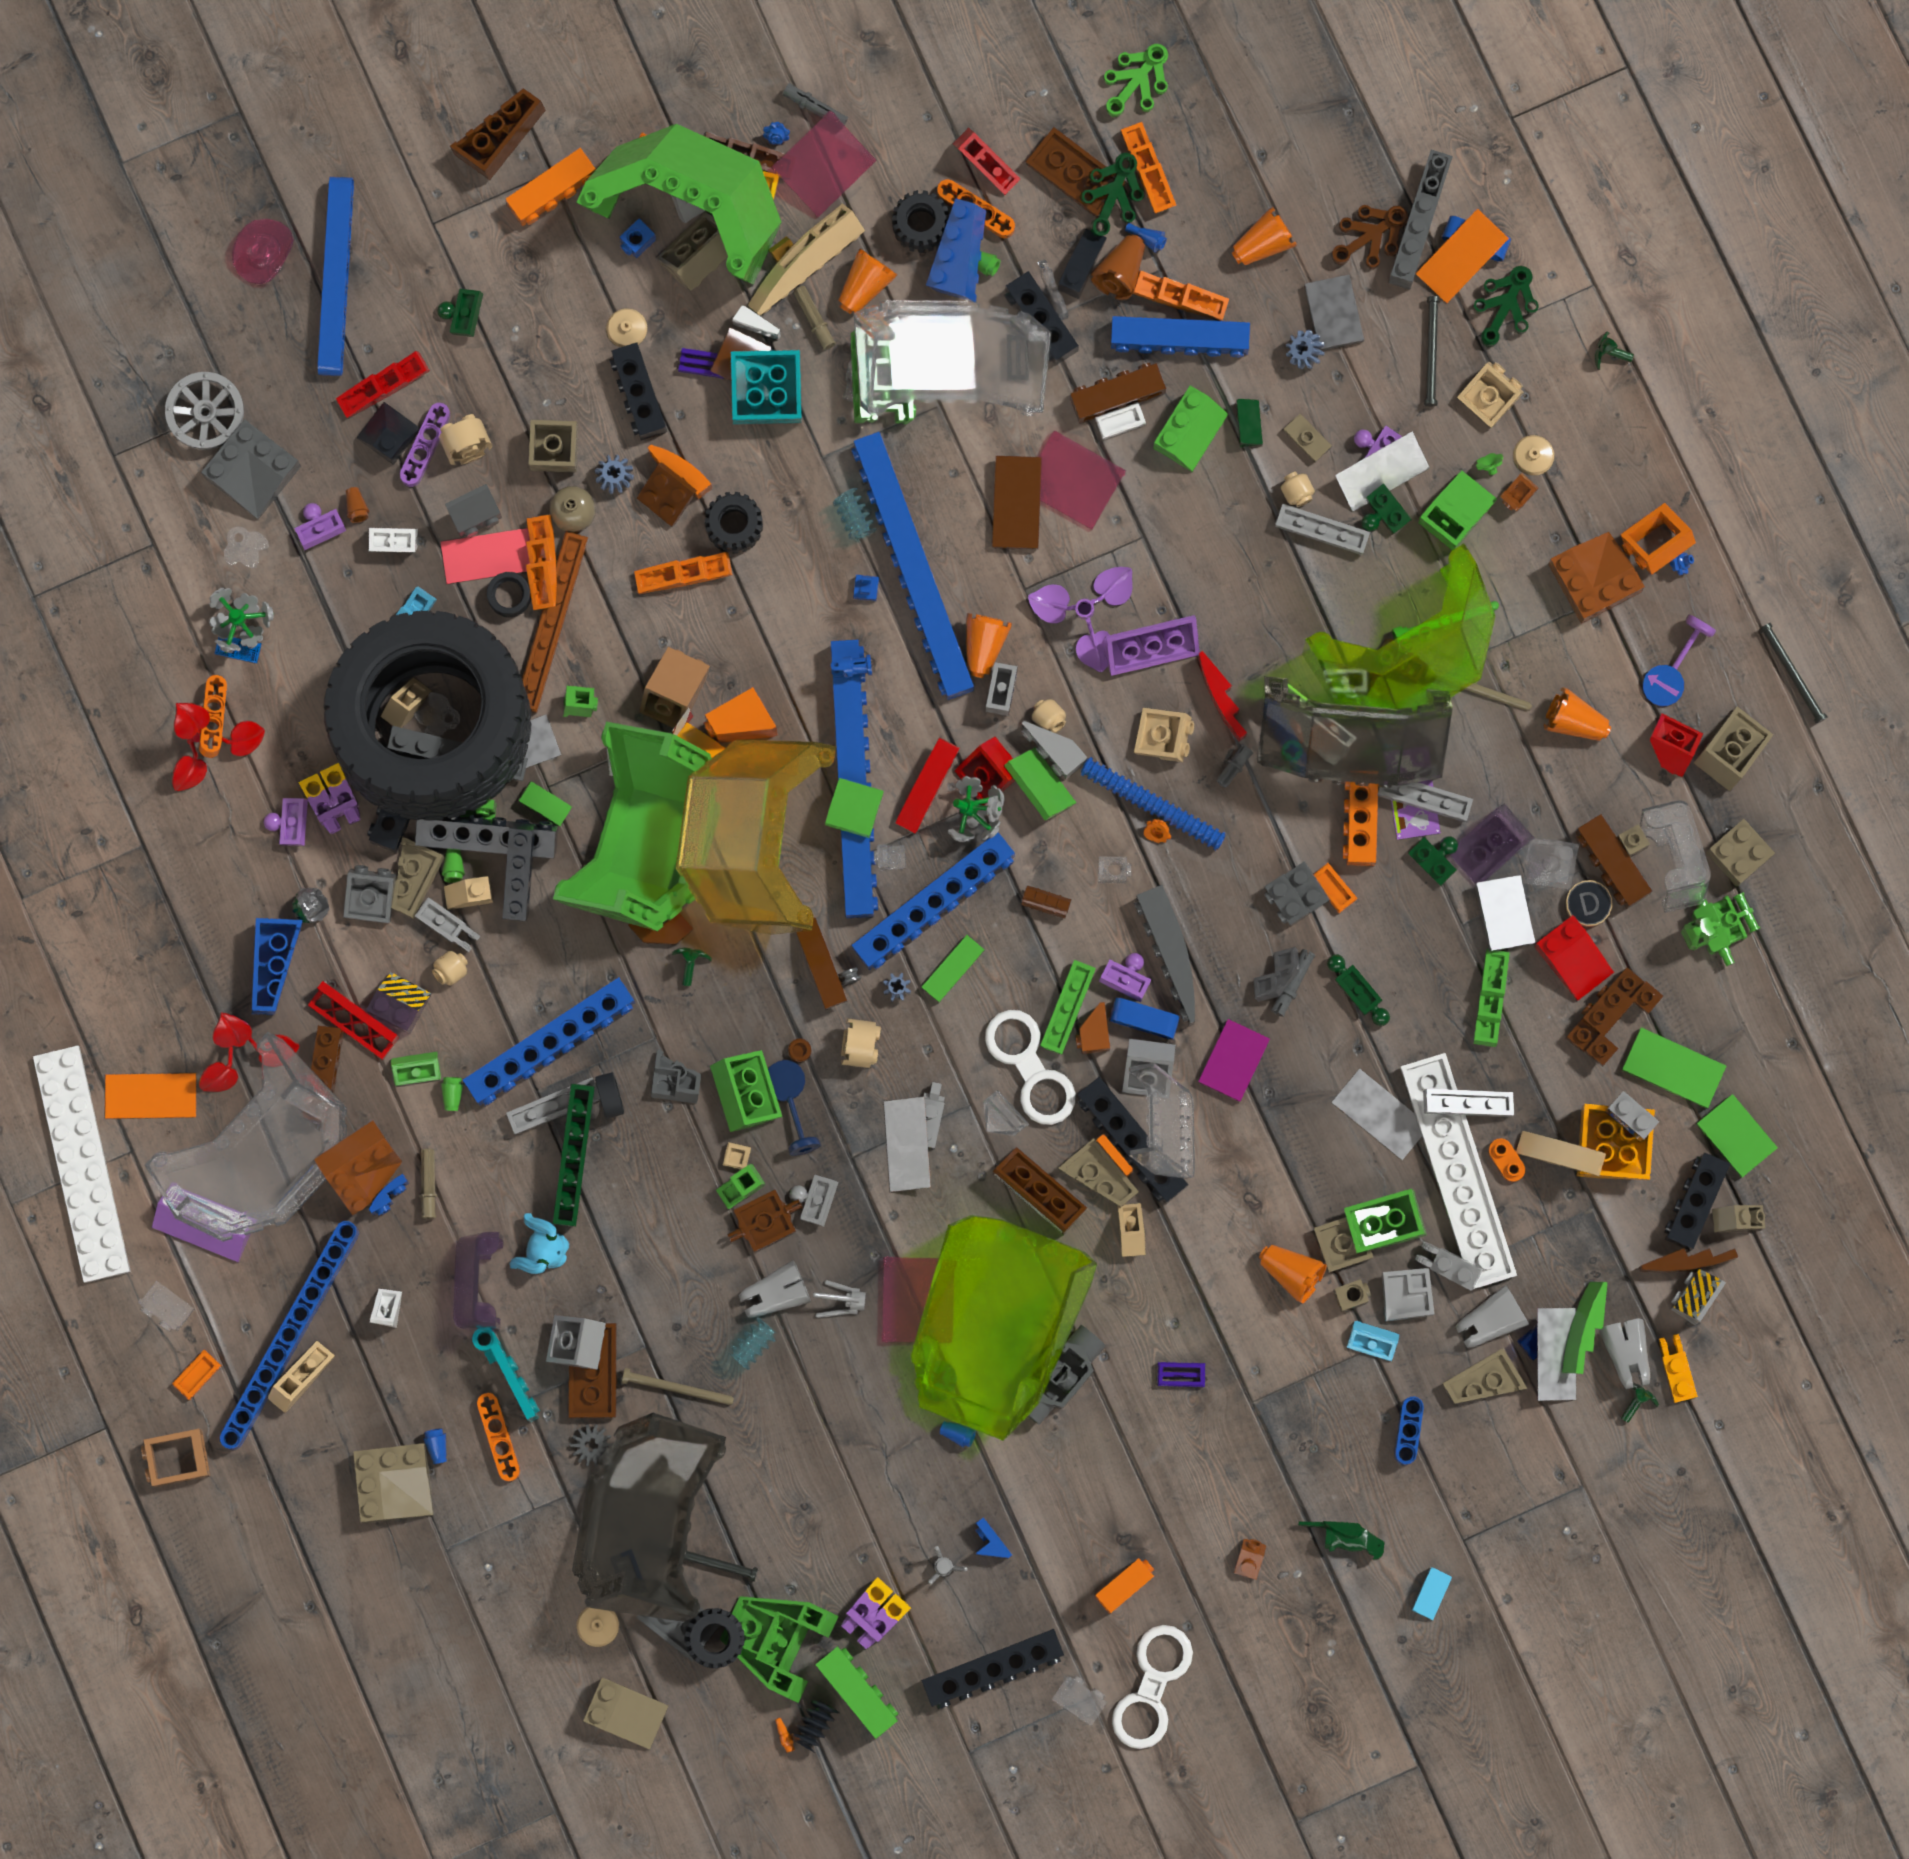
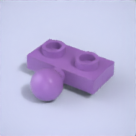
(1364, 439)
(319, 527)
(291, 823)
(1126, 978)

